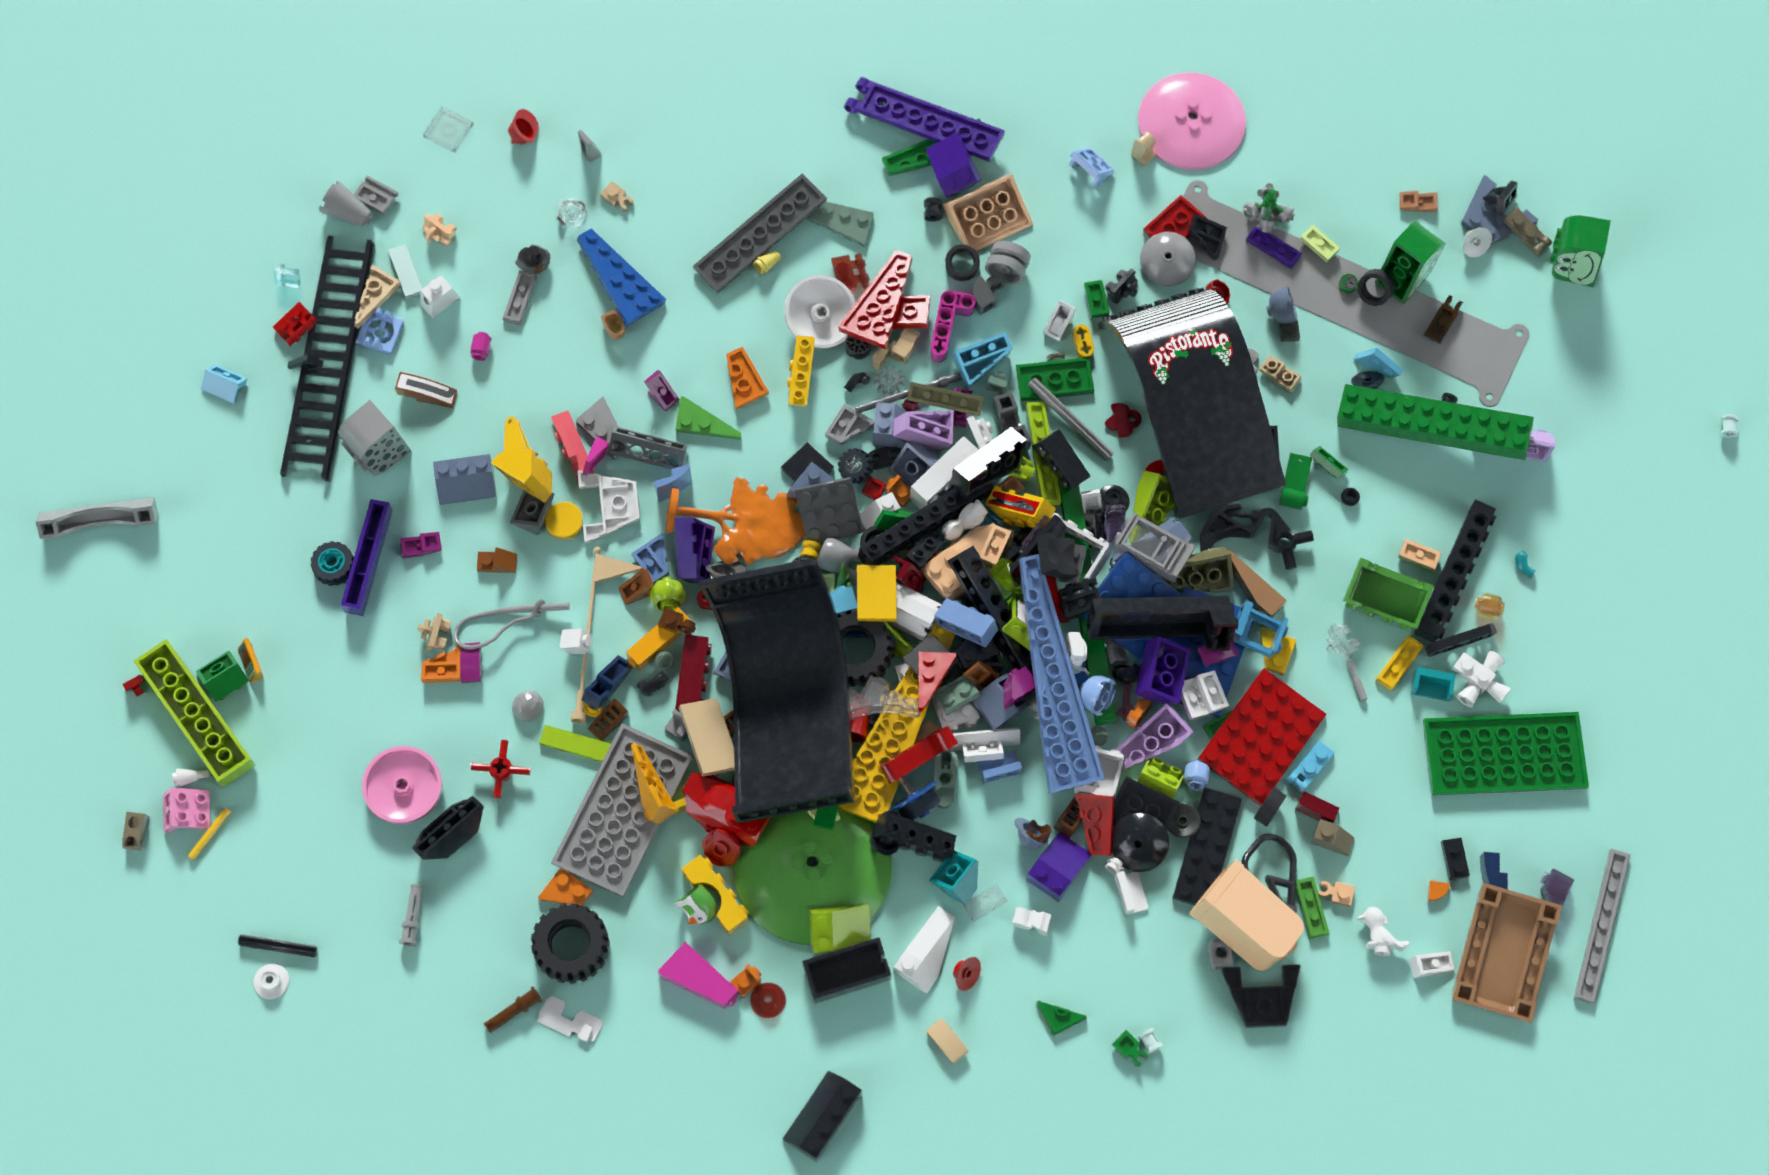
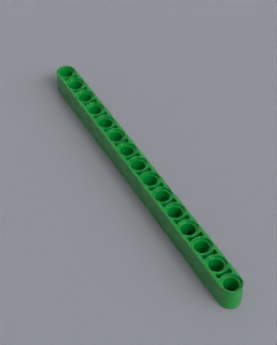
(1096, 655)

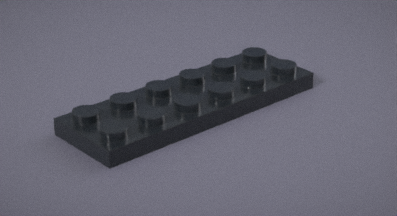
(1208, 846)

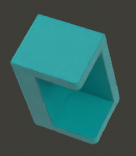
(1433, 684)

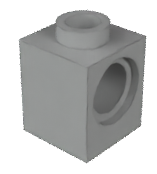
(1215, 962)

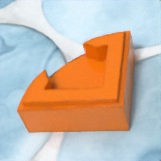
(1437, 890)

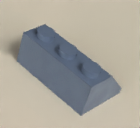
(464, 479)

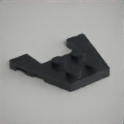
(1263, 1005)

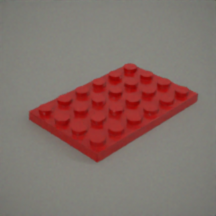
(1261, 736)

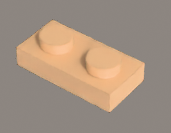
(995, 545)
(1419, 555)

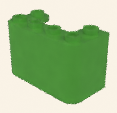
(1387, 594)

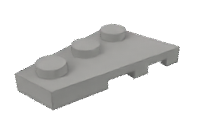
(600, 423)

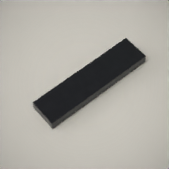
(1054, 526)

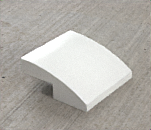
(1203, 695)

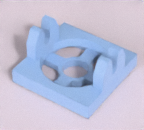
(1093, 160)
(386, 317)

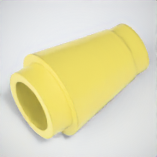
(766, 262)

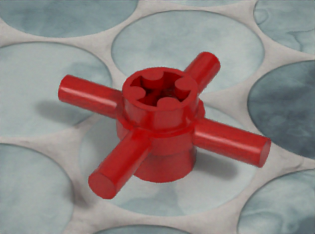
(505, 773)

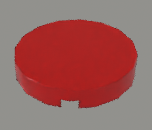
(721, 847)

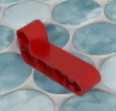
(918, 754)

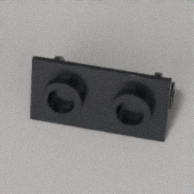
(1096, 520)

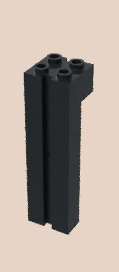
(1164, 617)

